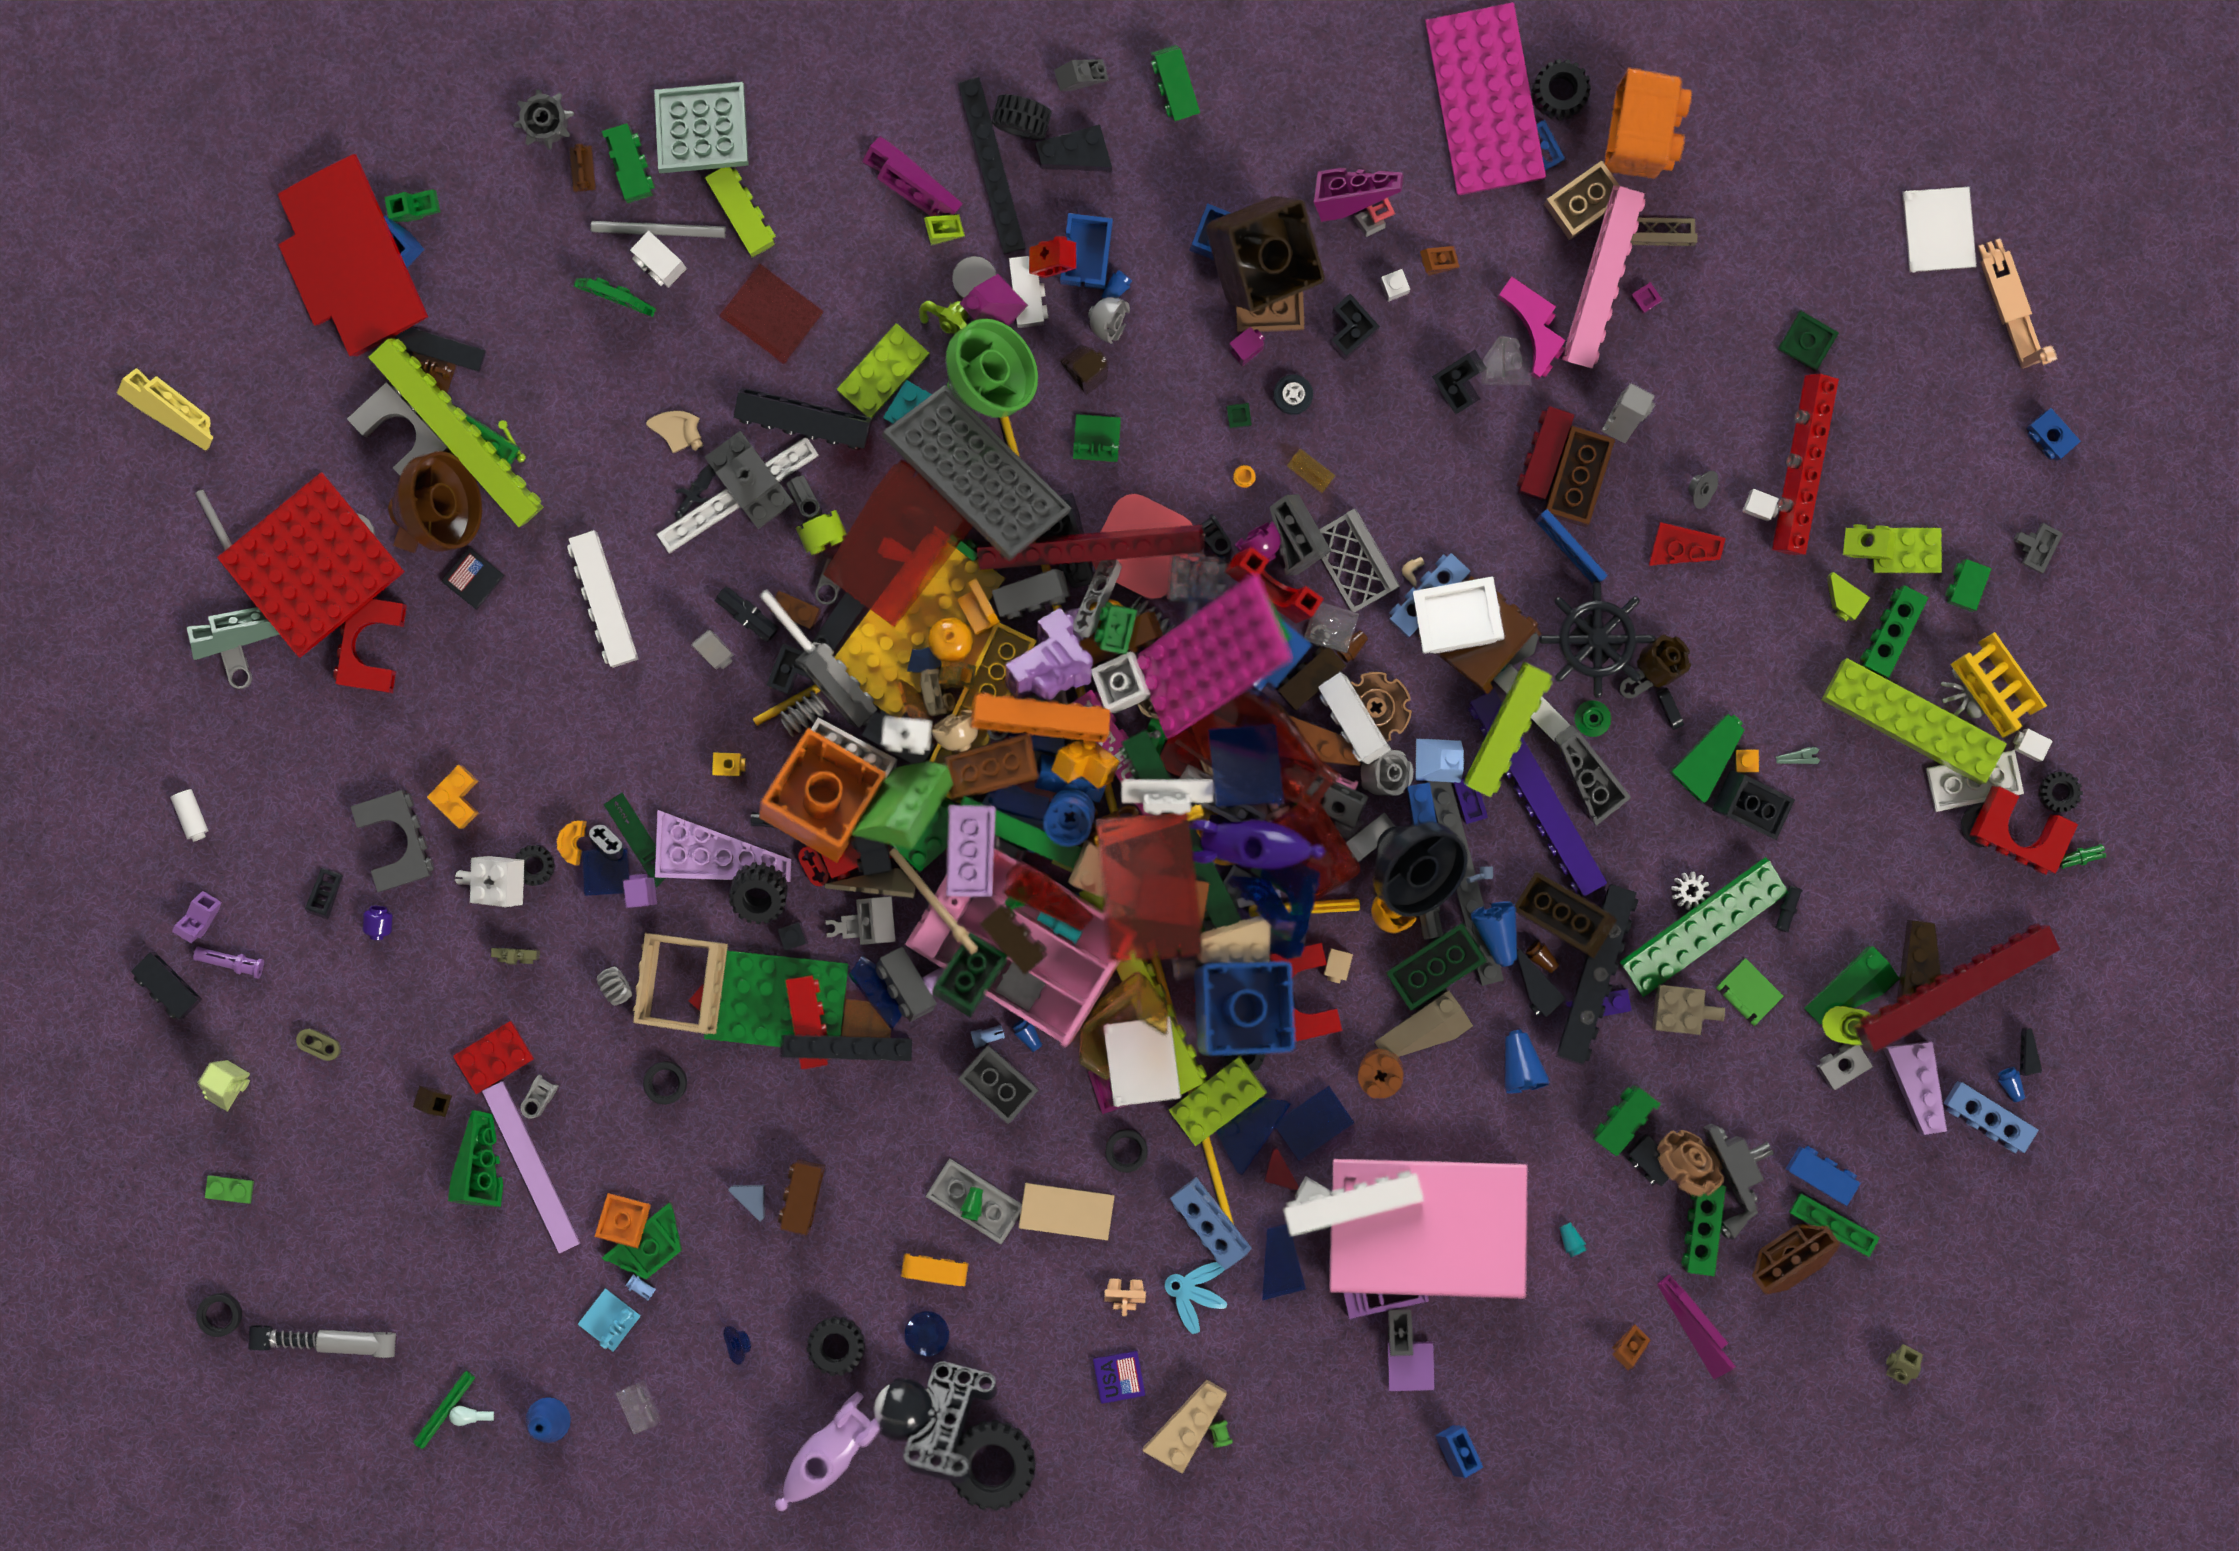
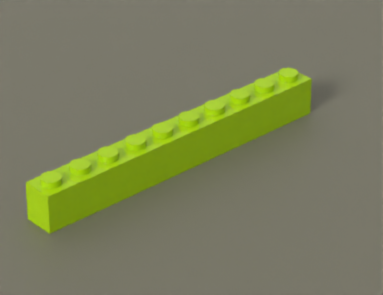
(456, 431)
(1189, 1072)

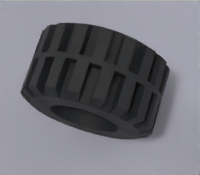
(1556, 107)
(1021, 117)
(758, 877)
(849, 1331)

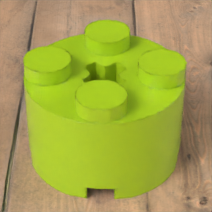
(821, 532)

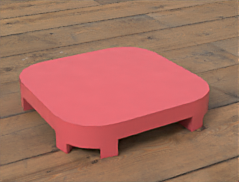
(1147, 574)

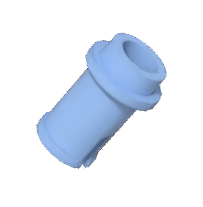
(640, 1287)

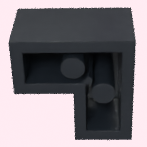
(1357, 323)
(1455, 382)
(786, 670)
(873, 855)

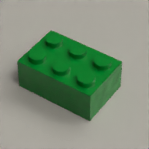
(932, 839)

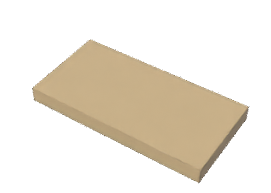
(1066, 1211)

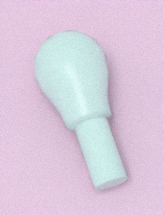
(462, 1415)

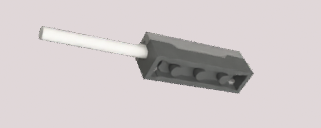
(828, 673)

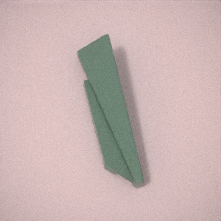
(229, 631)

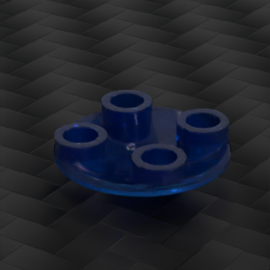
(926, 1333)

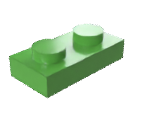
(229, 1189)

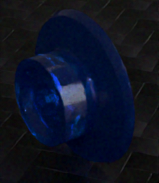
(737, 1344)

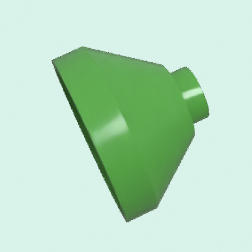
(991, 368)

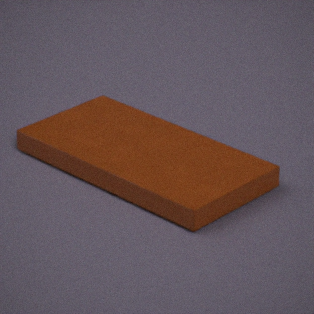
(992, 767)

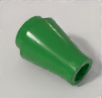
(972, 1205)

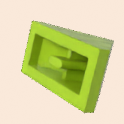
(943, 228)

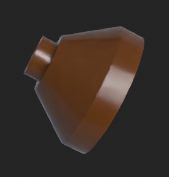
(437, 502)

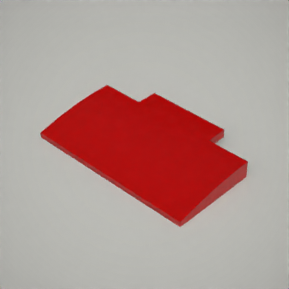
(348, 258)

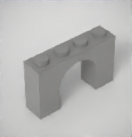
(386, 404)

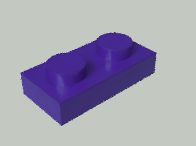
(1470, 803)

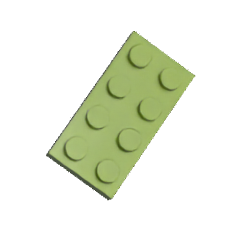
(883, 371)
(1218, 1101)

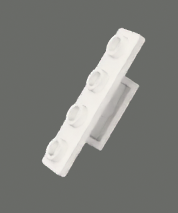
(1167, 794)

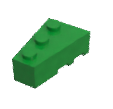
(1624, 1119)

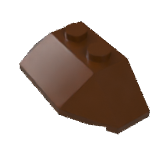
(1794, 1257)

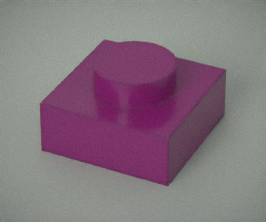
(1646, 298)

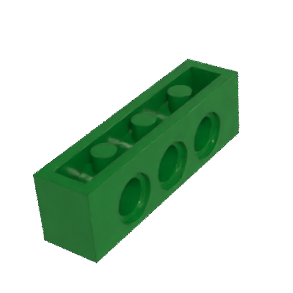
(1914, 603)
(1713, 1217)

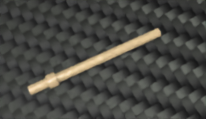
(959, 932)

